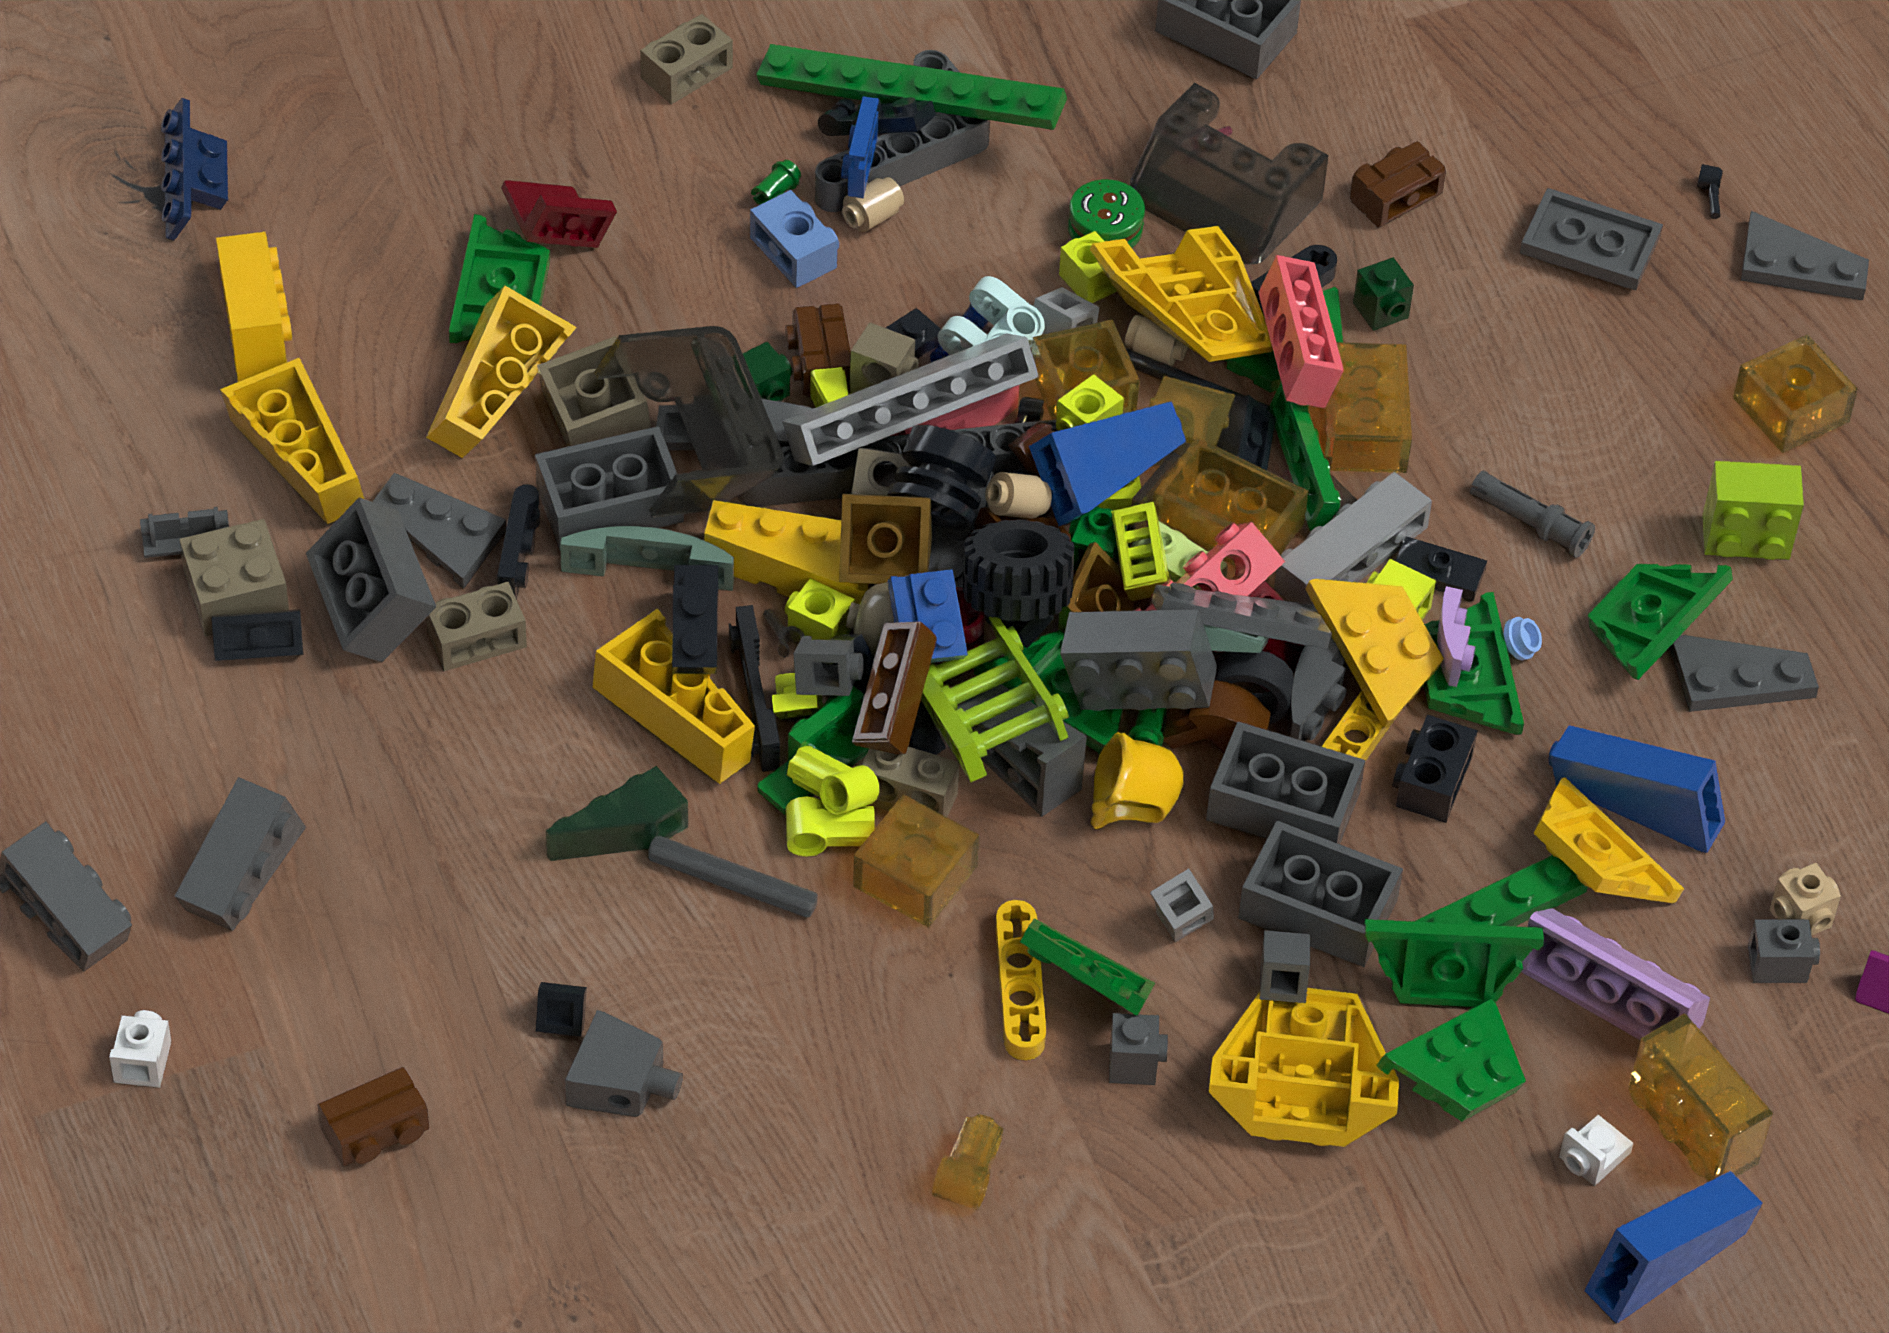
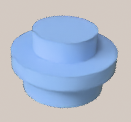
(1522, 637)

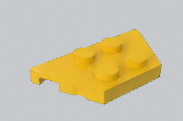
(1379, 640)
(1600, 849)

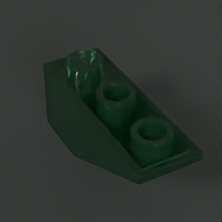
(621, 820)

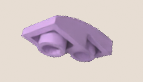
(1454, 637)

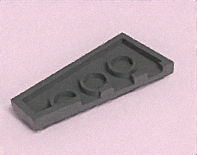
(1247, 614)

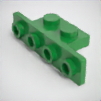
(827, 731)

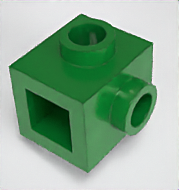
(1094, 527)

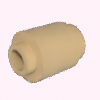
(879, 203)
(1153, 341)
(1018, 495)

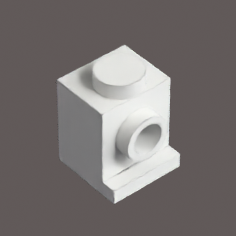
(141, 1049)

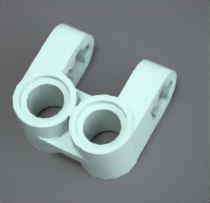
(1001, 308)

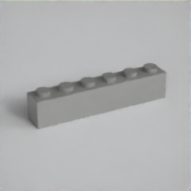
(910, 399)

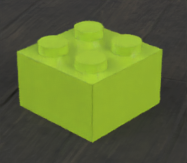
(1752, 510)

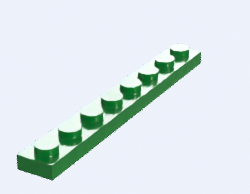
(889, 81)

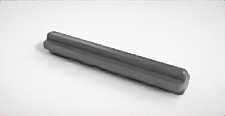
(733, 876)

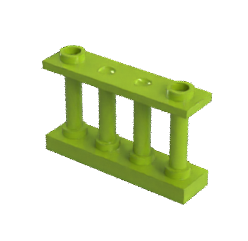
(956, 724)

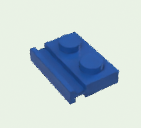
(862, 147)
(934, 602)

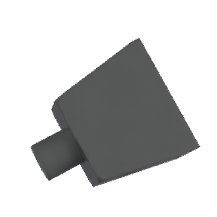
(619, 1069)

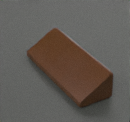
(895, 687)

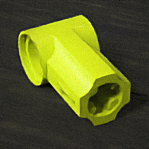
(834, 782)
(814, 828)

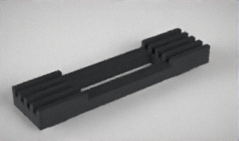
(746, 640)

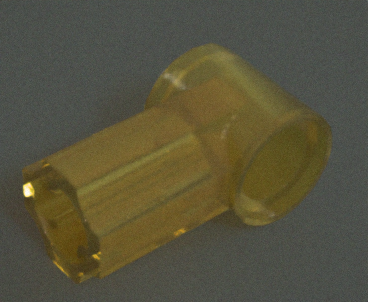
(967, 1171)

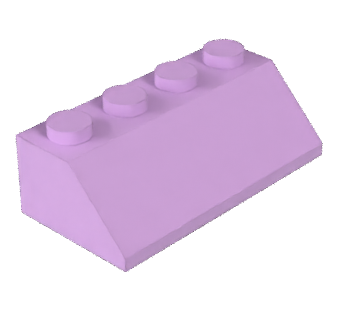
(1608, 978)

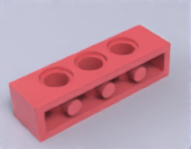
(1300, 331)
(1249, 550)

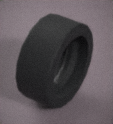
(1263, 670)

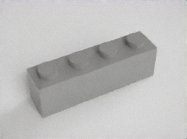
(1356, 538)

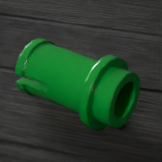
(784, 176)
(1149, 726)

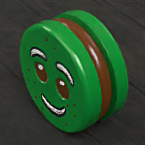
(1109, 209)

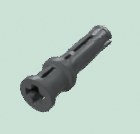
(1549, 521)

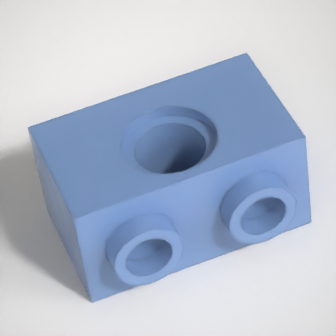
(794, 238)

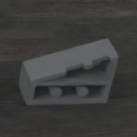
(1035, 762)
(239, 854)
(64, 896)

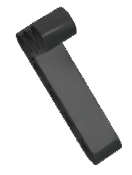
(909, 154)

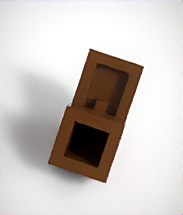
(1227, 707)

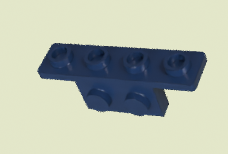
(193, 169)

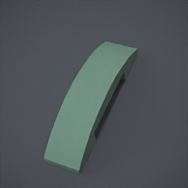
(641, 547)

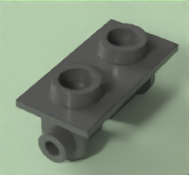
(163, 531)

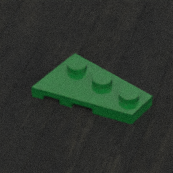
(1088, 966)

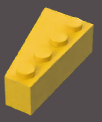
(254, 302)
(496, 368)
(677, 708)

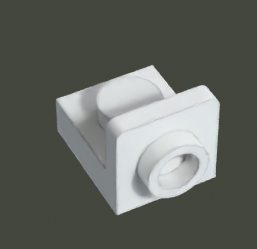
(1594, 1149)

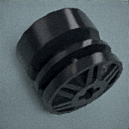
(945, 470)

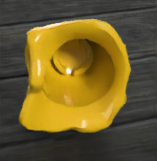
(1134, 782)

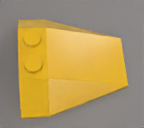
(1193, 294)
(1305, 1071)

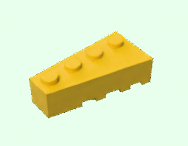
(294, 433)
(780, 547)

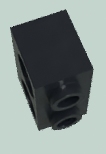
(1435, 768)

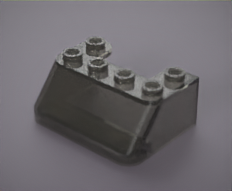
(1209, 180)

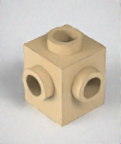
(1806, 895)

